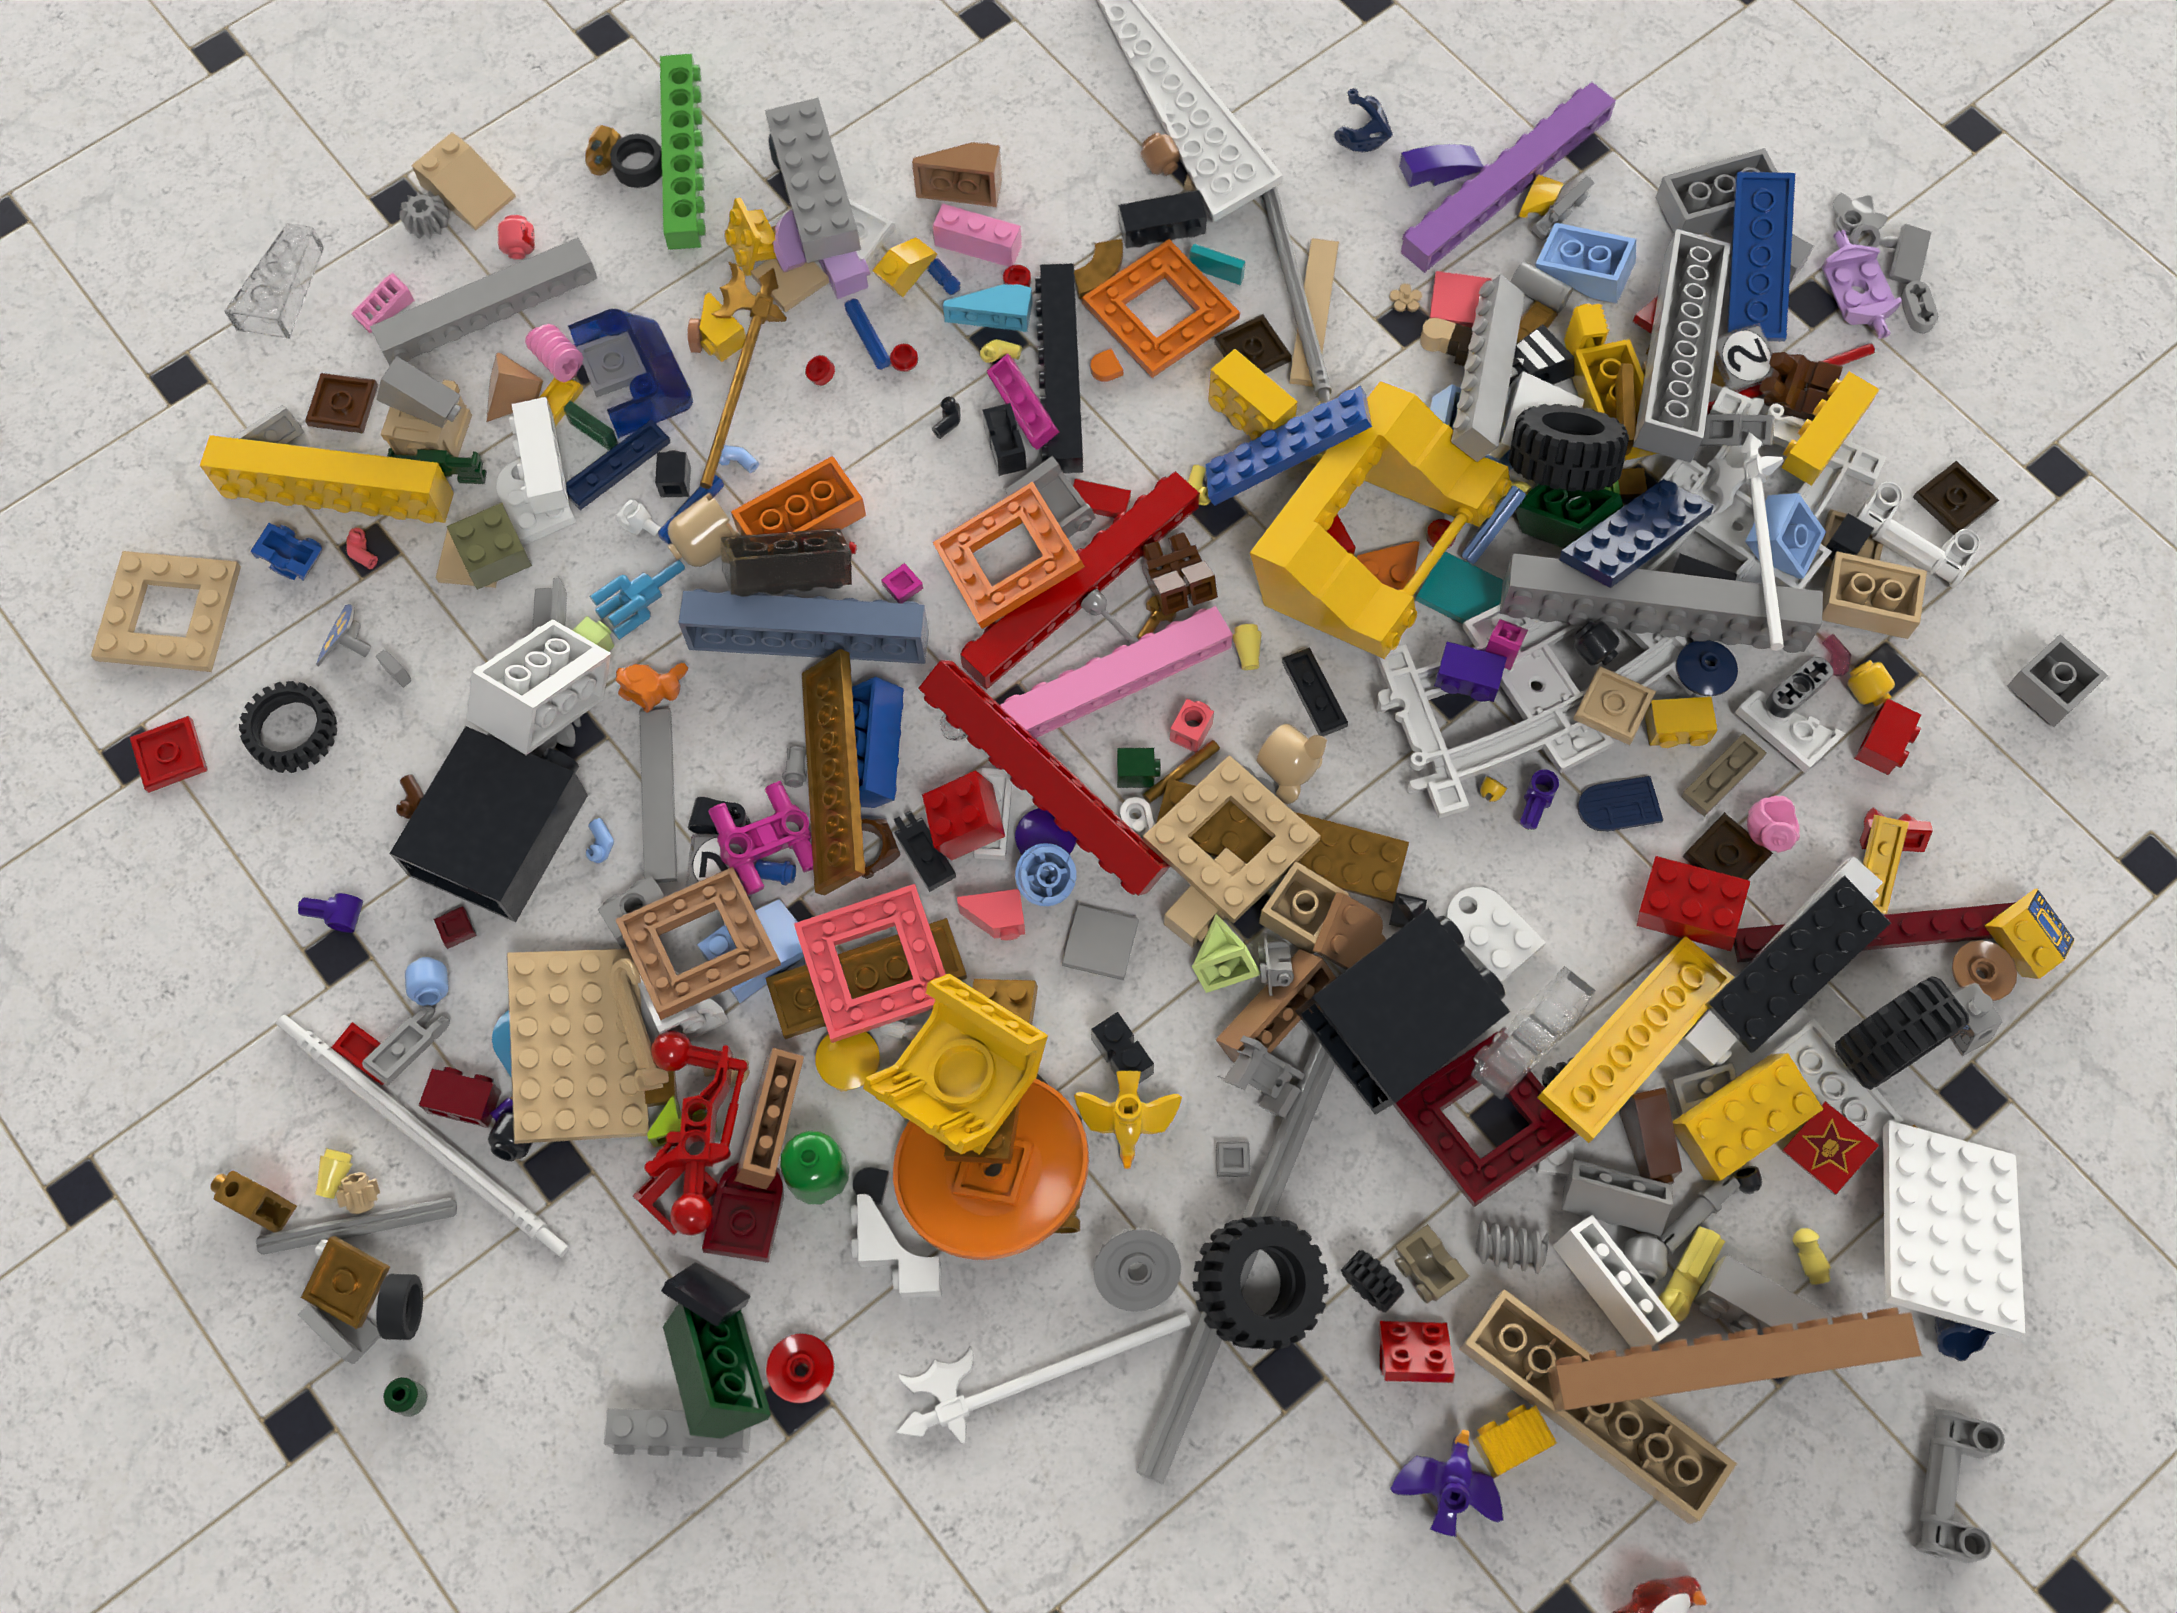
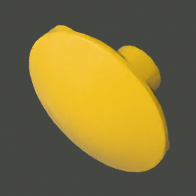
(847, 1061)

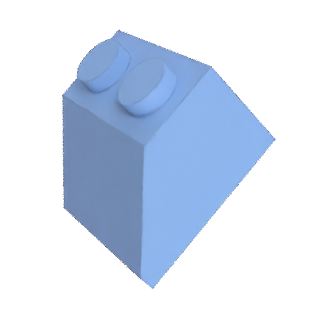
(1792, 533)

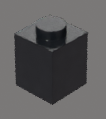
(673, 474)
(1849, 536)

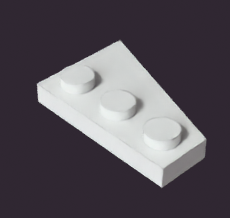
(1795, 736)

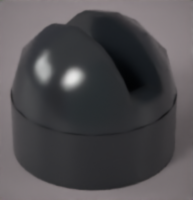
(1749, 1179)

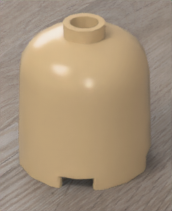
(698, 532)

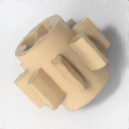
(357, 1193)

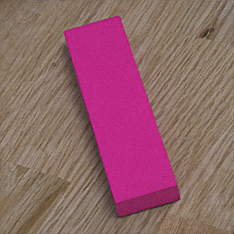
(1024, 402)

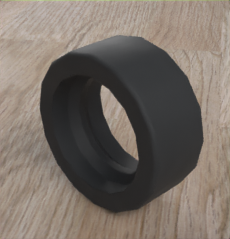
(635, 144)
(399, 1306)

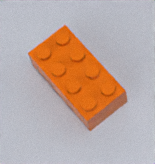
(808, 502)

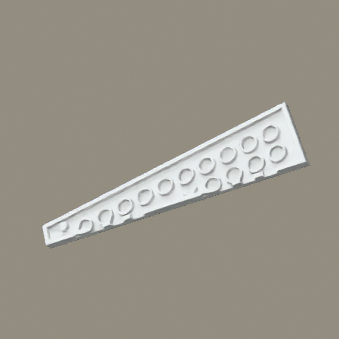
(1210, 140)

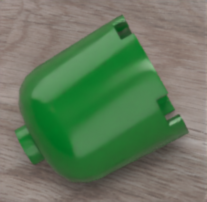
(814, 1167)

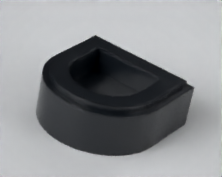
(872, 1183)

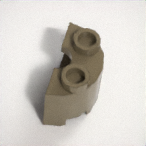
(1429, 1265)

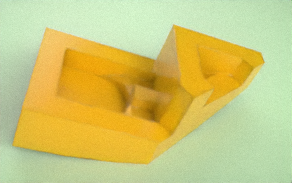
(1541, 196)

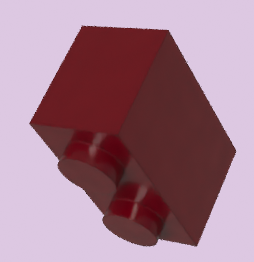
(460, 1097)

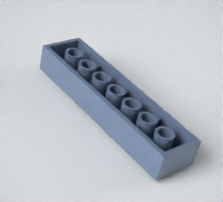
(804, 626)

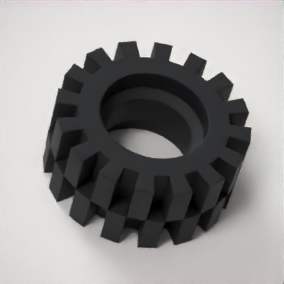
(1372, 1281)

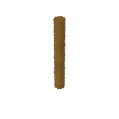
(1182, 770)

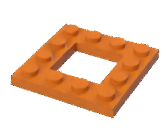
(1155, 354)
(993, 602)

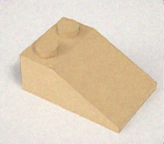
(462, 181)

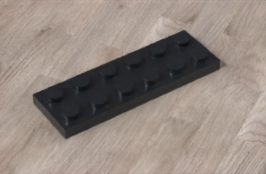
(1797, 964)

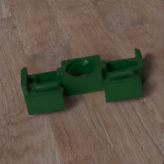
(467, 469)

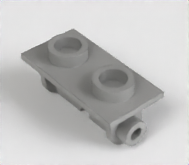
(1275, 963)

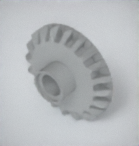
(1140, 1287)

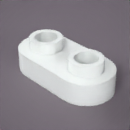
(1140, 806)

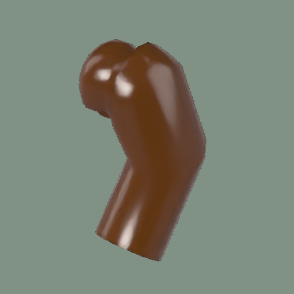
(413, 797)

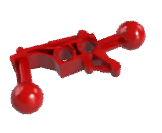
(671, 1052)

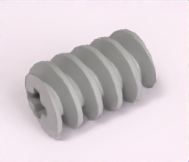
(1512, 1247)

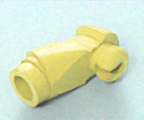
(1811, 1256)

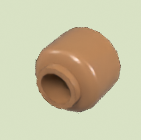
(1160, 154)

